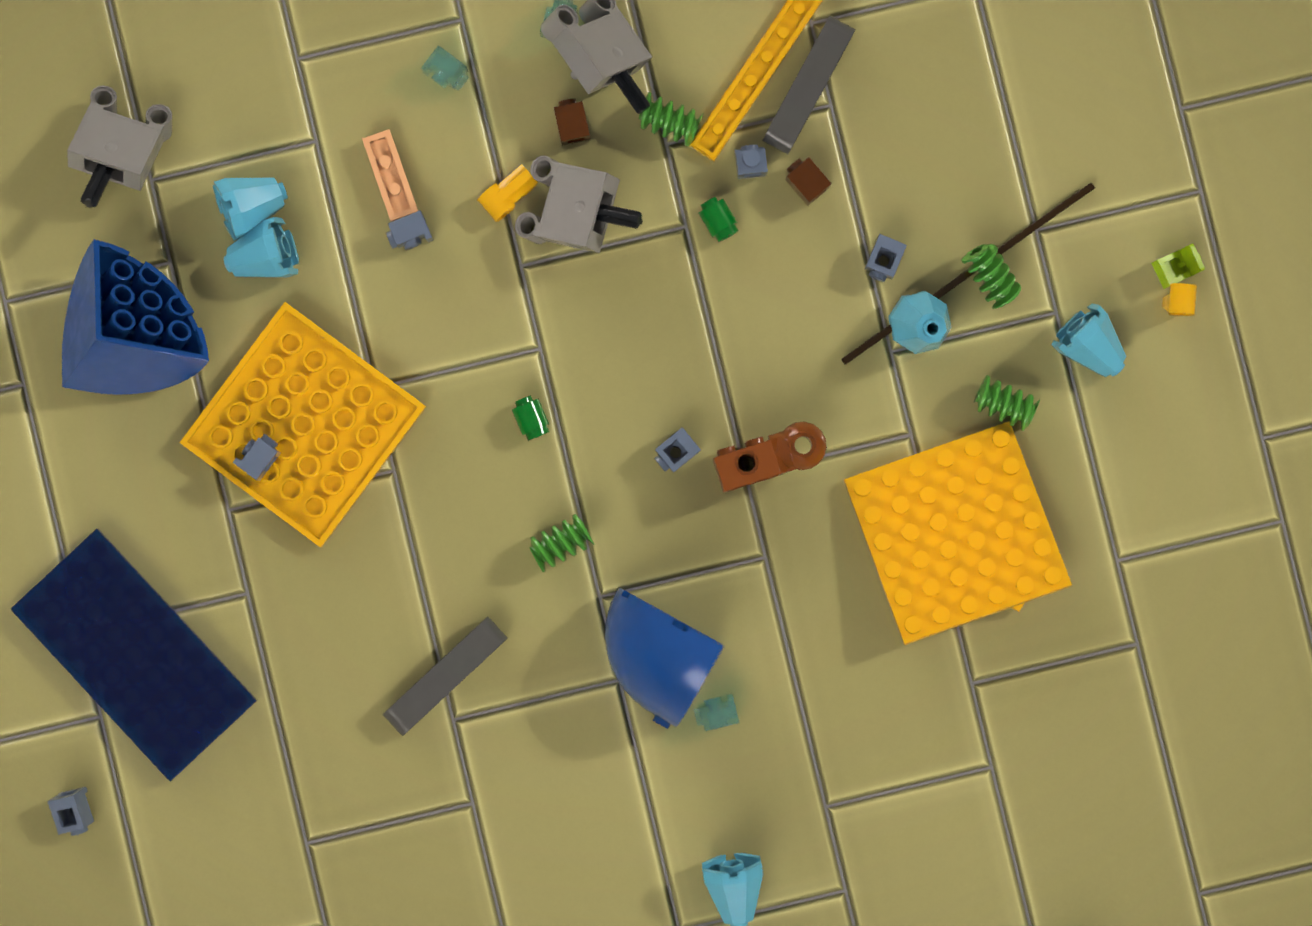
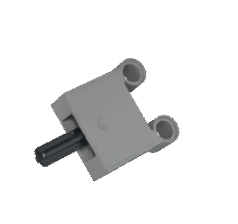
(601, 49)
(115, 145)
(575, 207)

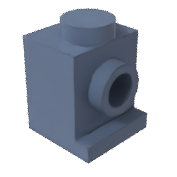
(751, 162)
(408, 231)
(885, 247)
(684, 443)
(258, 457)
(71, 811)

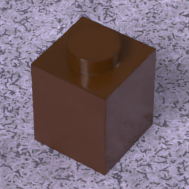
(571, 121)
(807, 180)

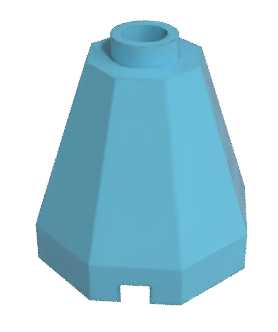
(248, 202)
(263, 252)
(920, 322)
(1092, 342)
(734, 886)

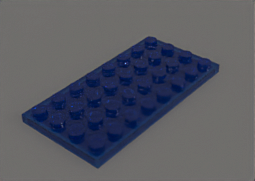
(134, 654)

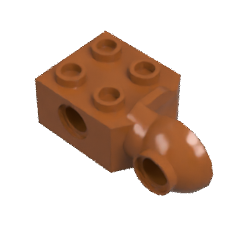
(770, 457)

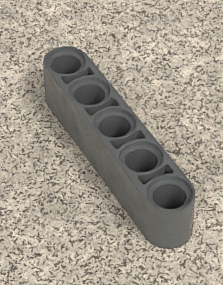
(808, 85)
(445, 676)

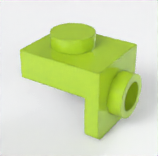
(1178, 266)

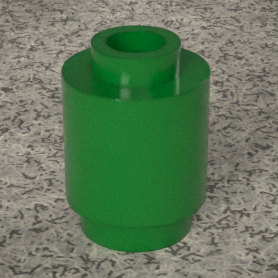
(718, 219)
(530, 417)

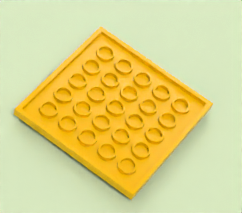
(324, 410)
(957, 533)

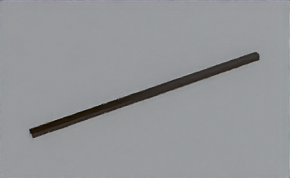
(965, 275)

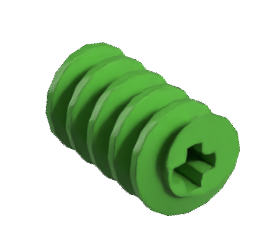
(670, 120)
(993, 273)
(1006, 403)
(560, 542)

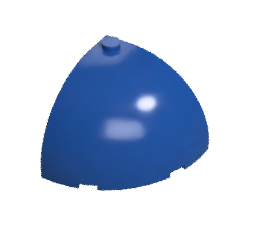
(127, 327)
(657, 657)

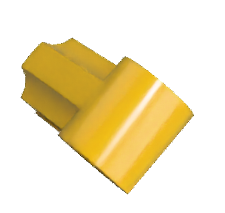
(502, 197)
(1180, 300)

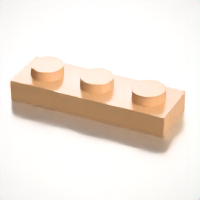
(390, 175)

